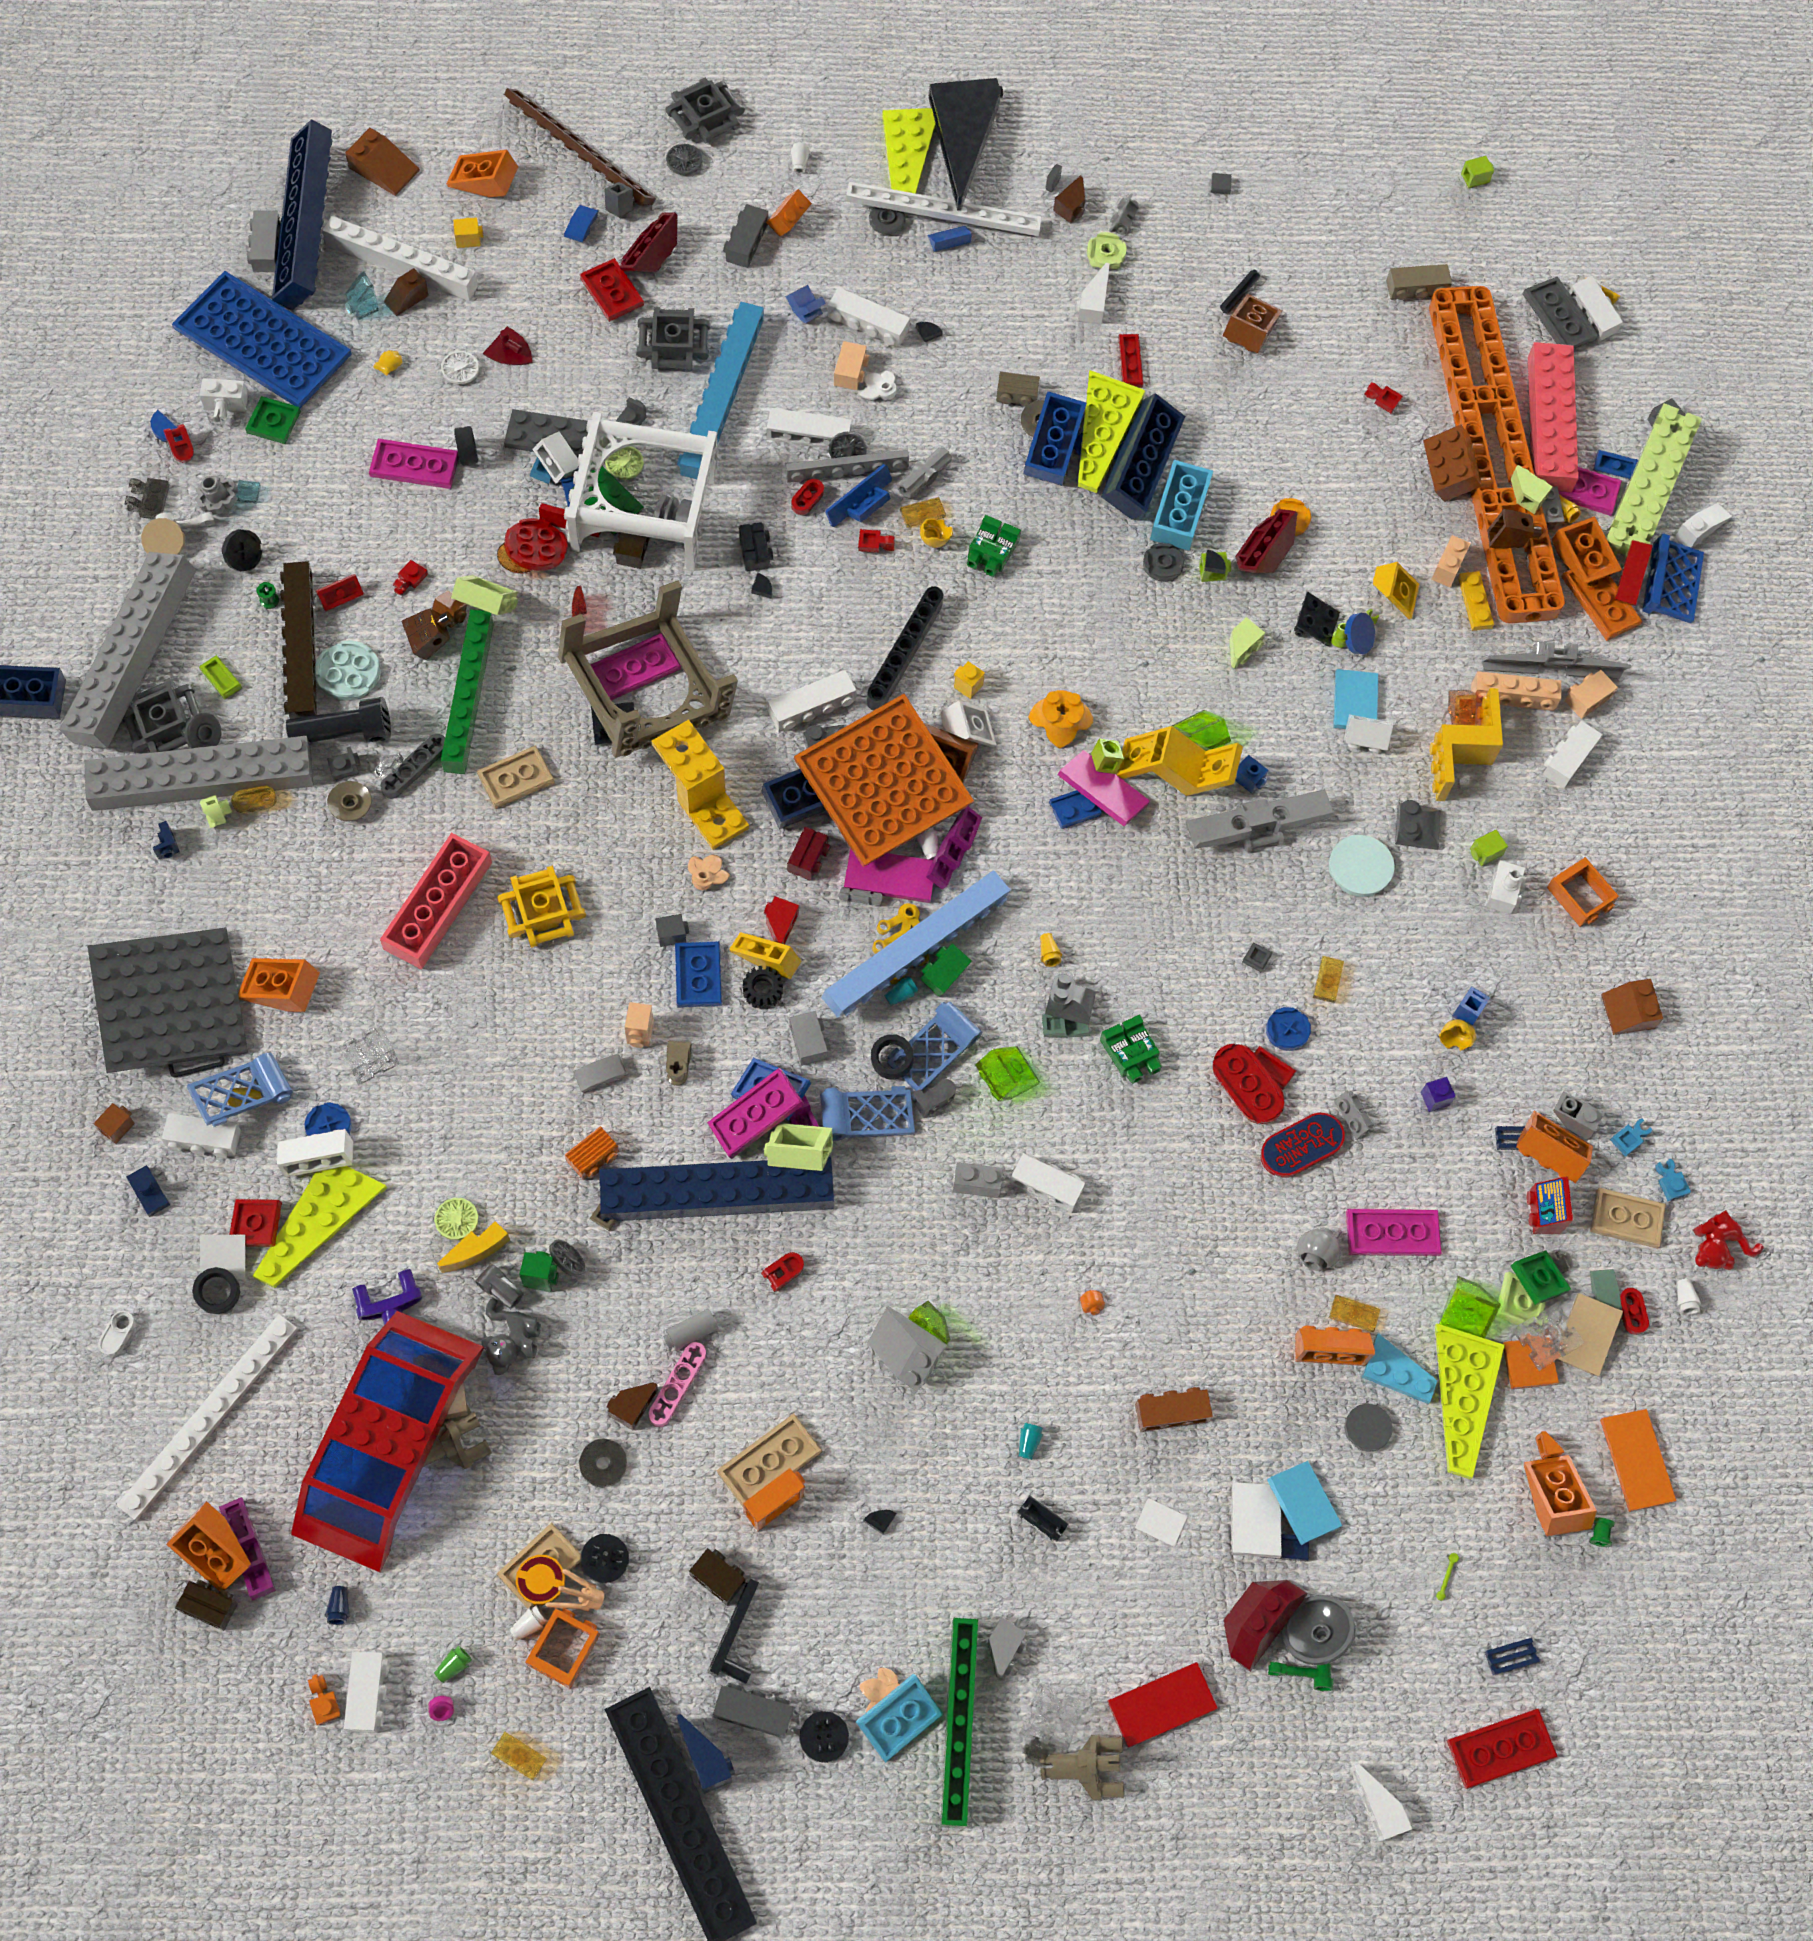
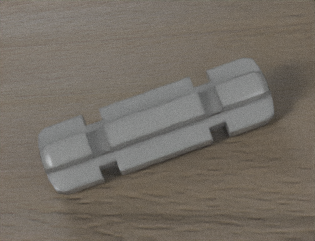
(860, 896)

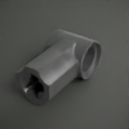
(494, 1282)

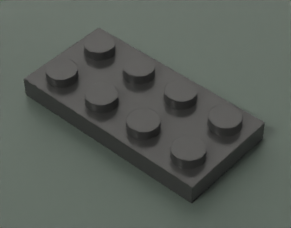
(1560, 313)
(528, 429)

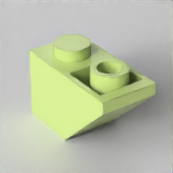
(1529, 489)
(1244, 640)

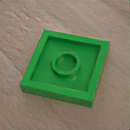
(273, 420)
(1540, 1277)

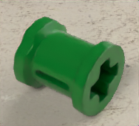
(265, 596)
(1602, 1532)

